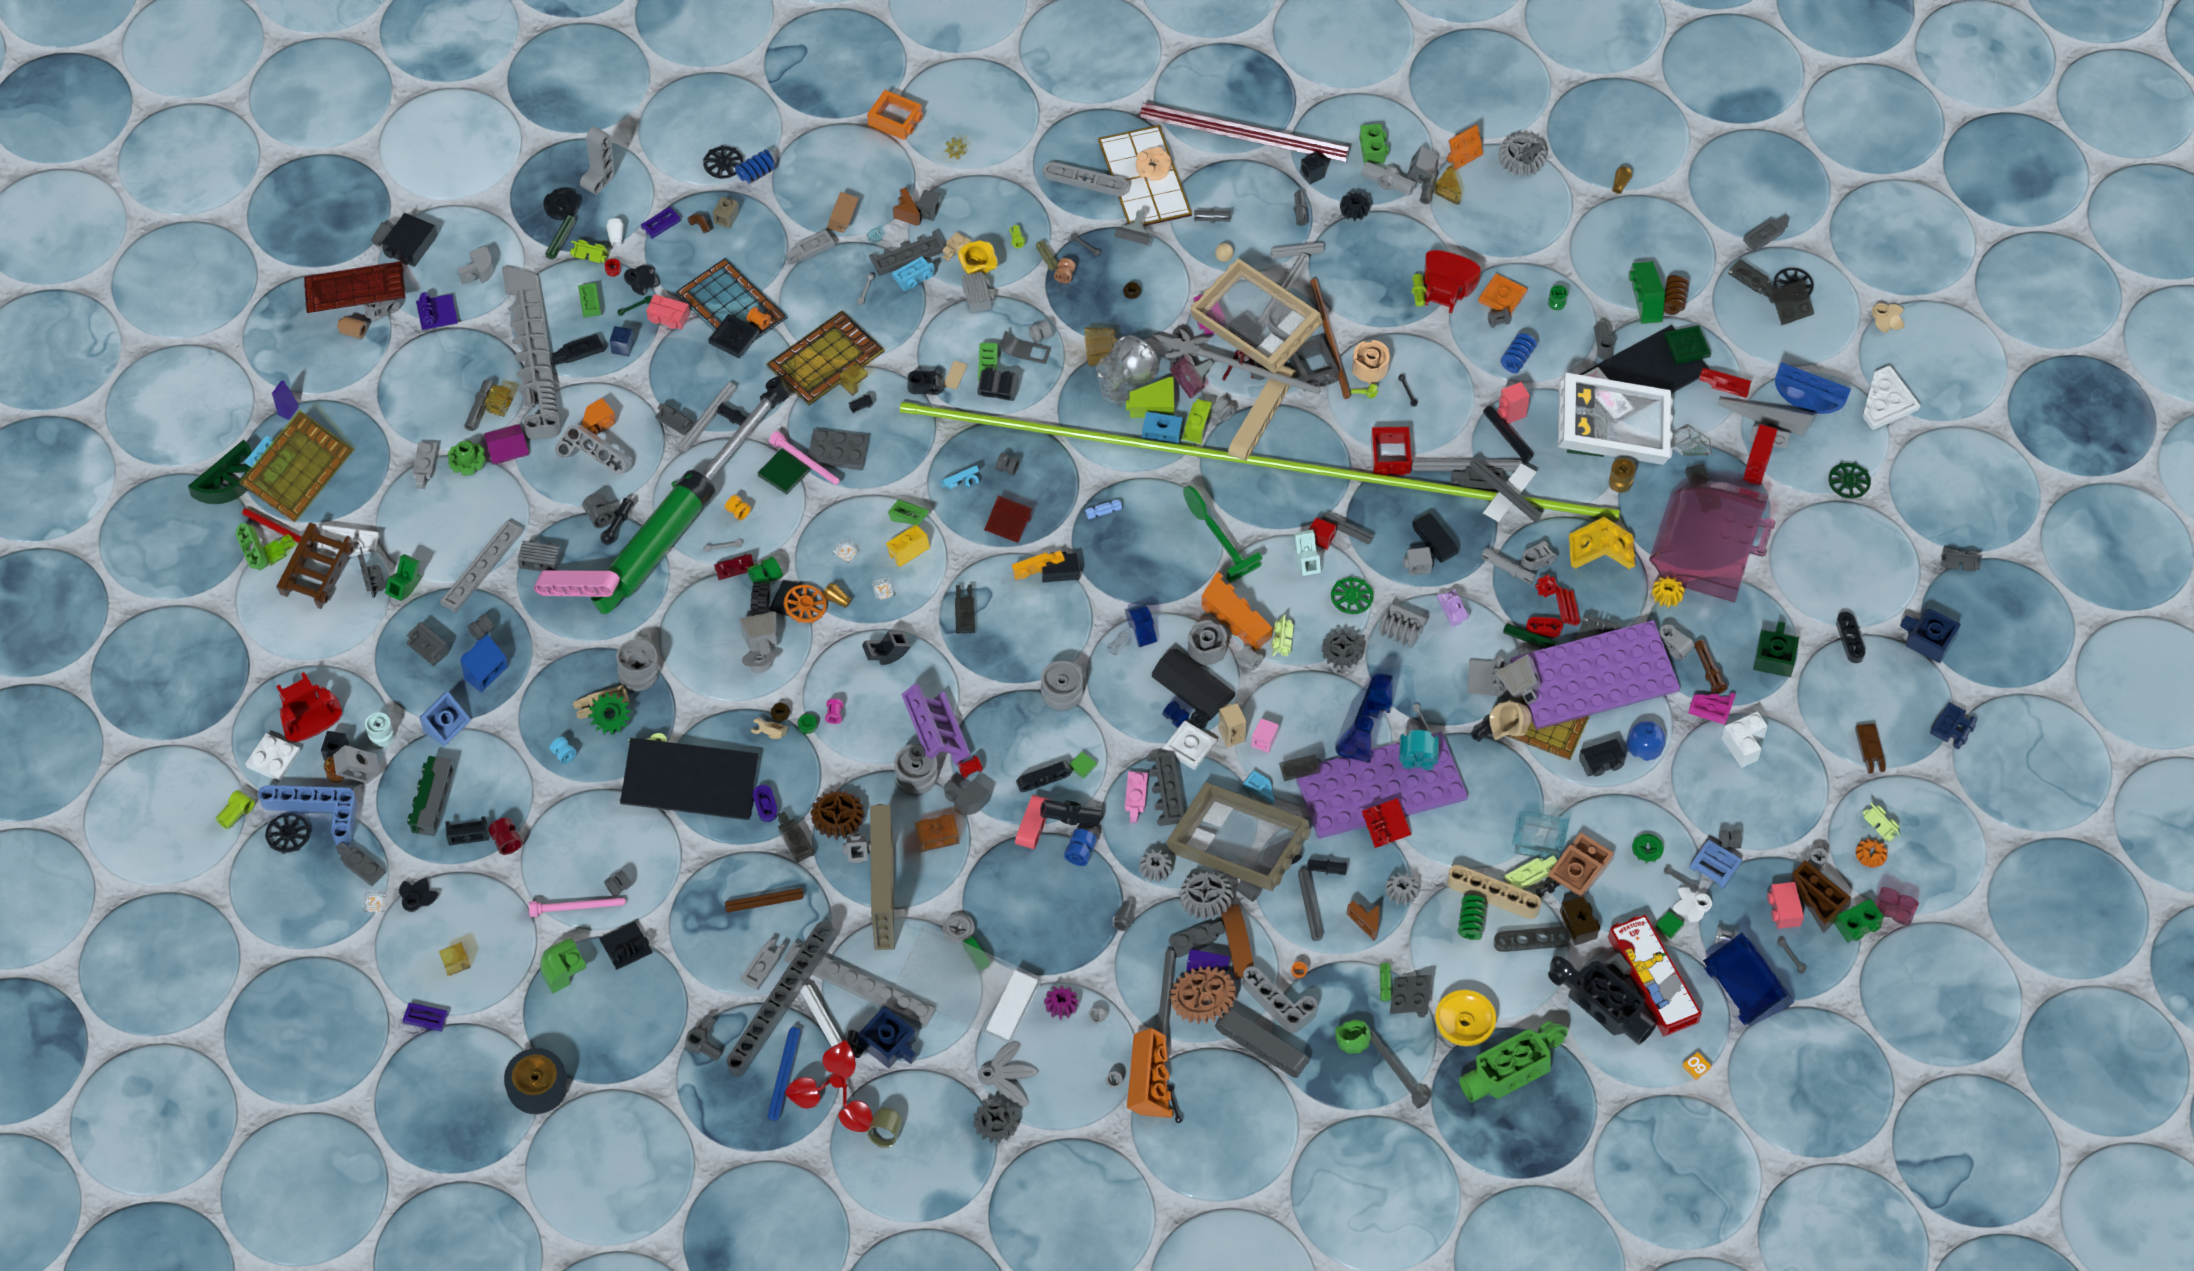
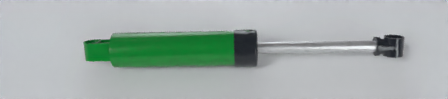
(679, 509)

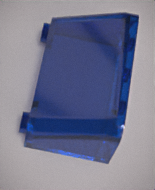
(1356, 732)
(1748, 980)

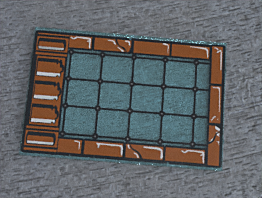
(727, 291)

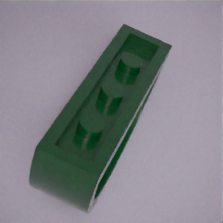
(212, 477)

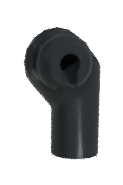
(851, 1039)

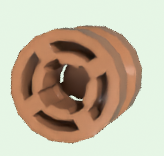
(1065, 270)

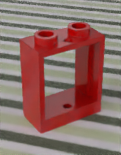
(1398, 435)
(1760, 454)

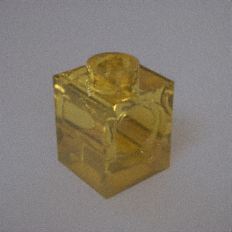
(498, 400)

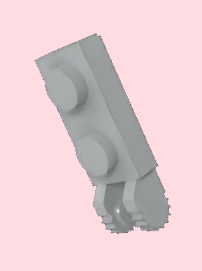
(763, 964)

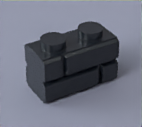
(1602, 758)

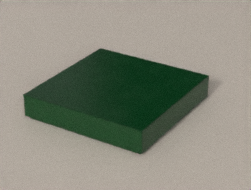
(1687, 344)
(784, 471)

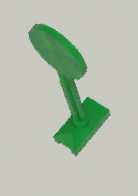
(1242, 566)

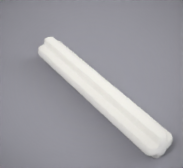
(820, 1015)

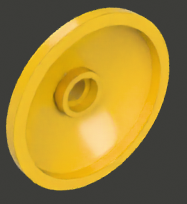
(1468, 1008)

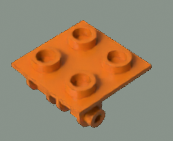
(1465, 147)

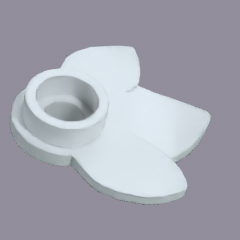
(1689, 904)

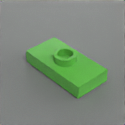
(589, 300)

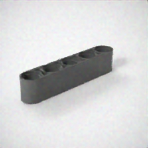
(1262, 1043)

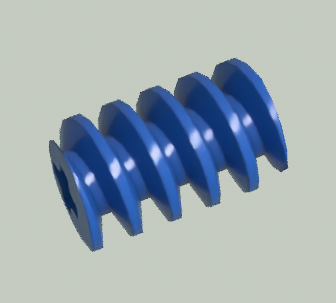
(755, 166)
(1518, 352)

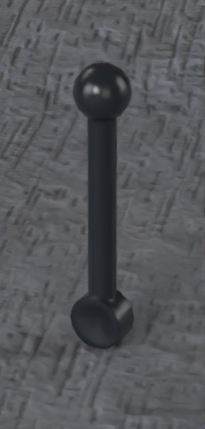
(1413, 402)
(1178, 1118)

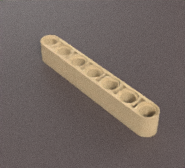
(1260, 416)

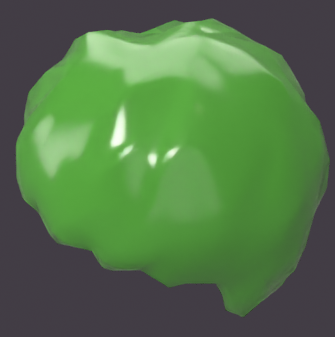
(1353, 1036)

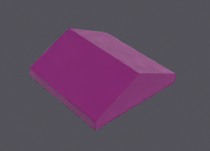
(506, 444)

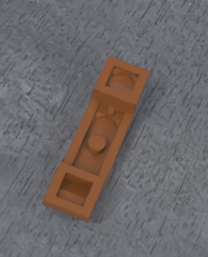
(1237, 940)

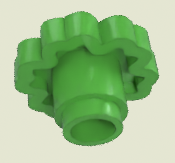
(466, 458)

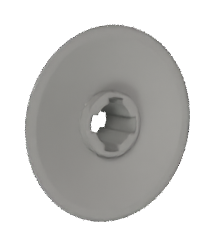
(758, 662)

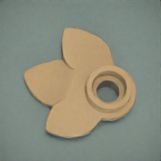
(1887, 317)

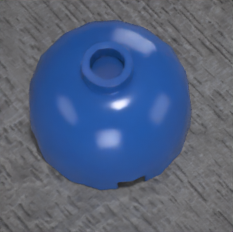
(1646, 740)

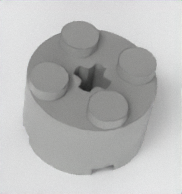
(1207, 643)

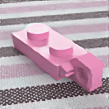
(1136, 794)

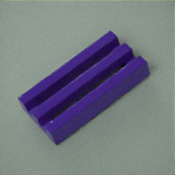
(662, 224)
(425, 1024)

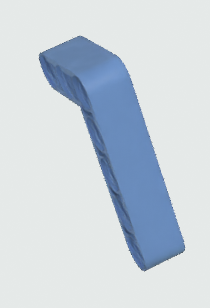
(315, 804)

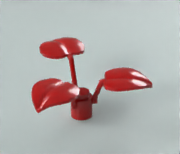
(842, 1064)

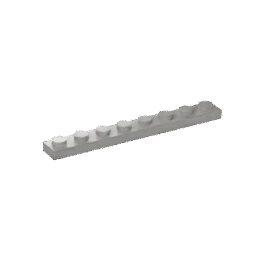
(868, 989)

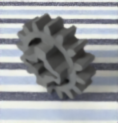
(1342, 649)
(995, 1129)

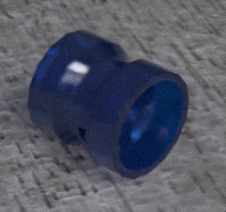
(1175, 714)

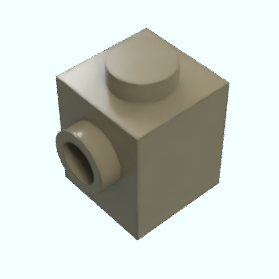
(726, 212)

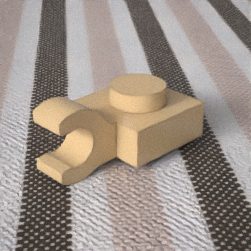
(953, 245)
(771, 728)

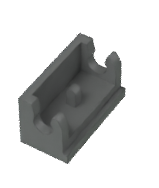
(1422, 163)
(427, 644)

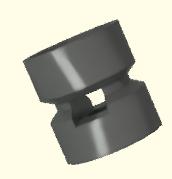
(598, 510)

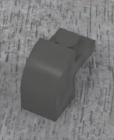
(968, 800)

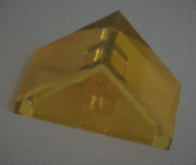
(1448, 186)

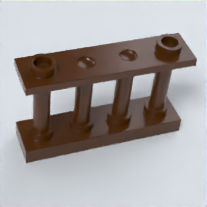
(302, 553)

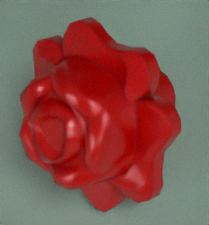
(1546, 586)

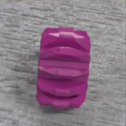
(1054, 1004)

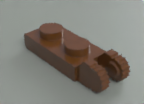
(1870, 746)

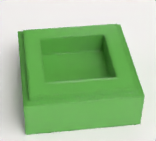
(1082, 765)

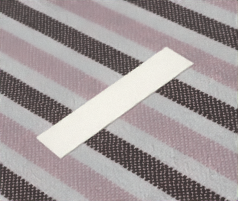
(1518, 482)

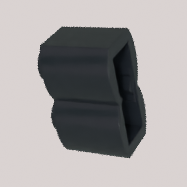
(997, 384)

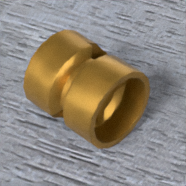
(1622, 475)

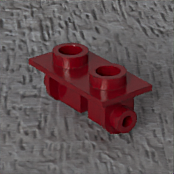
(733, 567)

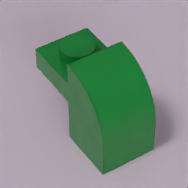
(405, 580)

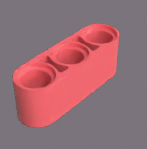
(1031, 824)

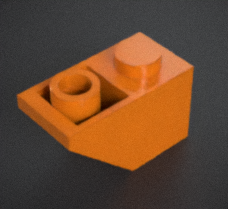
(598, 417)

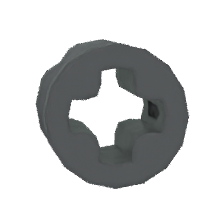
(1505, 318)

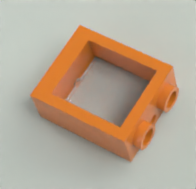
(895, 115)

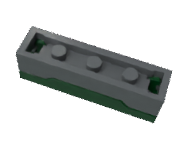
(431, 795)

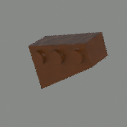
(1820, 895)

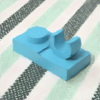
(952, 481)

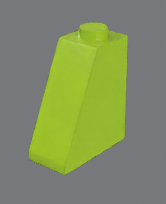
(1152, 398)

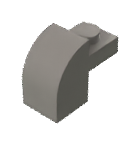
(480, 267)

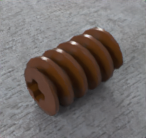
(1675, 294)

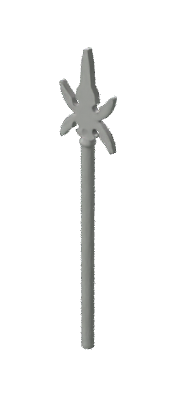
(1188, 347)

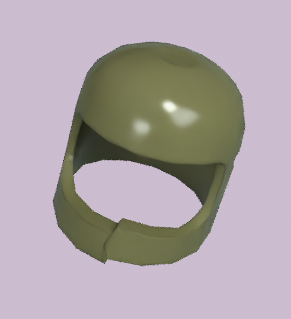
(887, 1119)

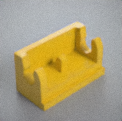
(908, 545)

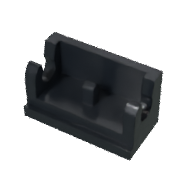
(467, 832)

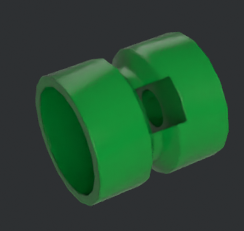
(770, 569)

